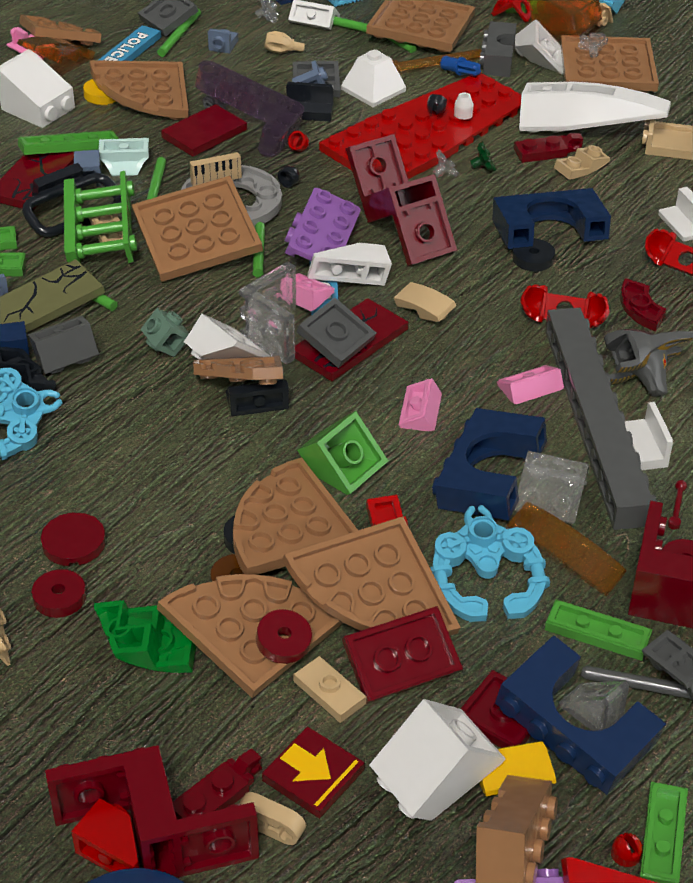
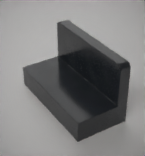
(315, 97)
(257, 398)

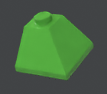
(344, 454)

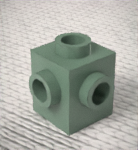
(165, 332)

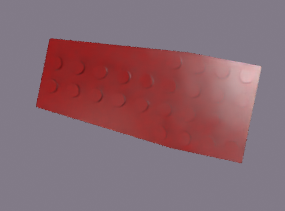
(423, 133)

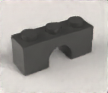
(498, 49)

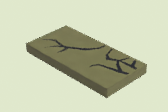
(50, 296)

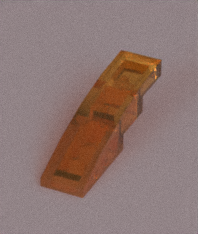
(55, 49)

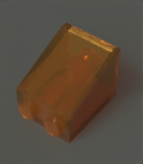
(566, 16)

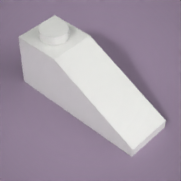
(353, 264)

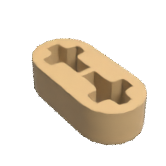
(275, 819)

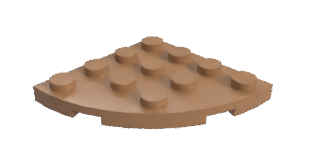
(144, 85)
(284, 515)
(370, 576)
(224, 621)

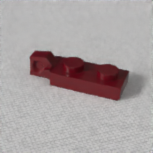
(548, 147)
(220, 787)

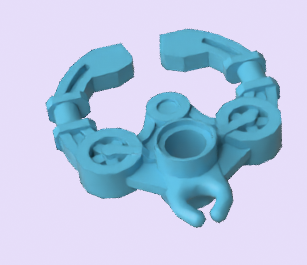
(21, 420)
(484, 545)

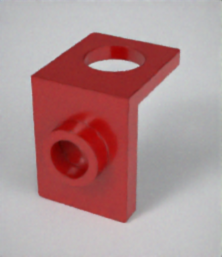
(503, 5)

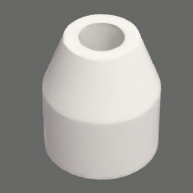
(463, 106)

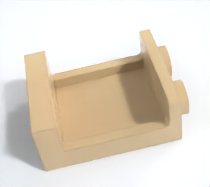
(668, 139)

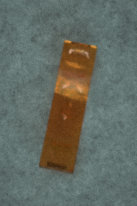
(570, 547)

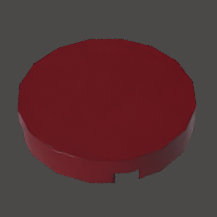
(73, 539)

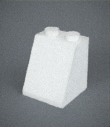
(34, 90)
(434, 760)

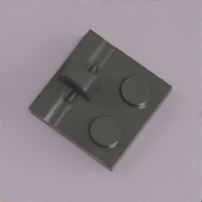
(167, 14)
(336, 332)

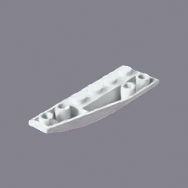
(585, 105)

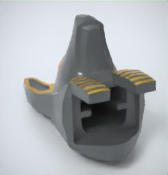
(644, 356)

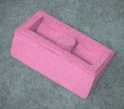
(311, 293)
(531, 384)
(421, 406)

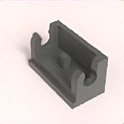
(673, 657)

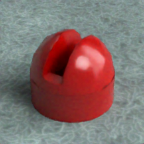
(298, 141)
(621, 851)

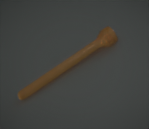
(435, 60)

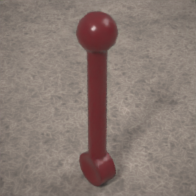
(674, 522)

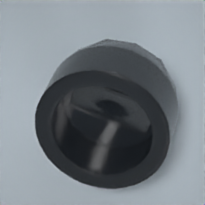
(436, 103)
(288, 176)

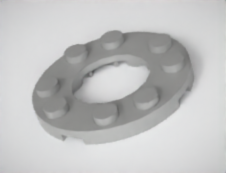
(265, 189)

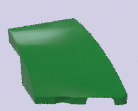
(145, 637)

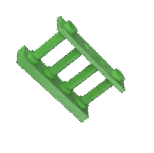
(74, 214)

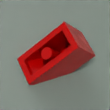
(106, 837)

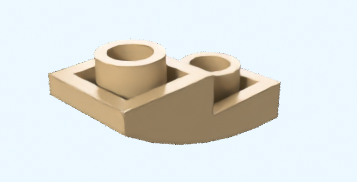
(585, 162)
(426, 301)

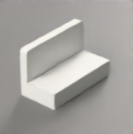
(312, 14)
(680, 217)
(651, 439)

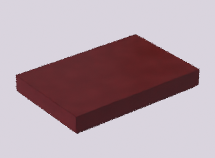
(204, 130)
(402, 654)

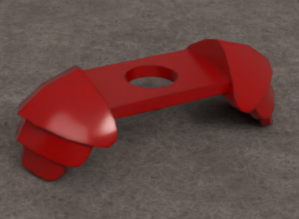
(664, 250)
(537, 302)

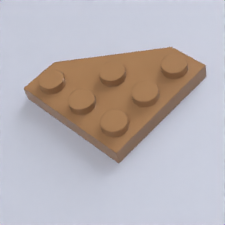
(44, 27)
(264, 369)

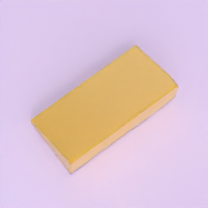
(523, 760)

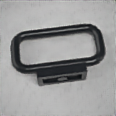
(51, 187)

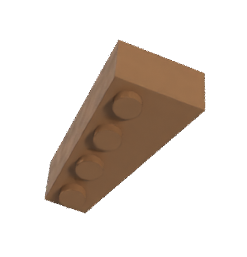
(515, 831)

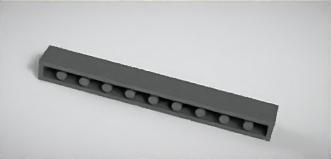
(599, 419)

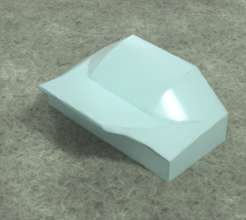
(124, 154)

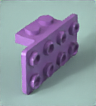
(322, 225)

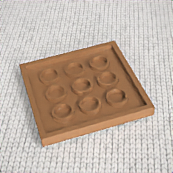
(421, 22)
(620, 63)
(196, 228)

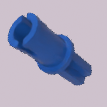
(460, 66)

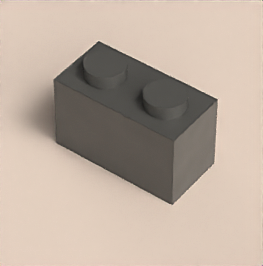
(63, 345)

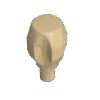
(281, 43)

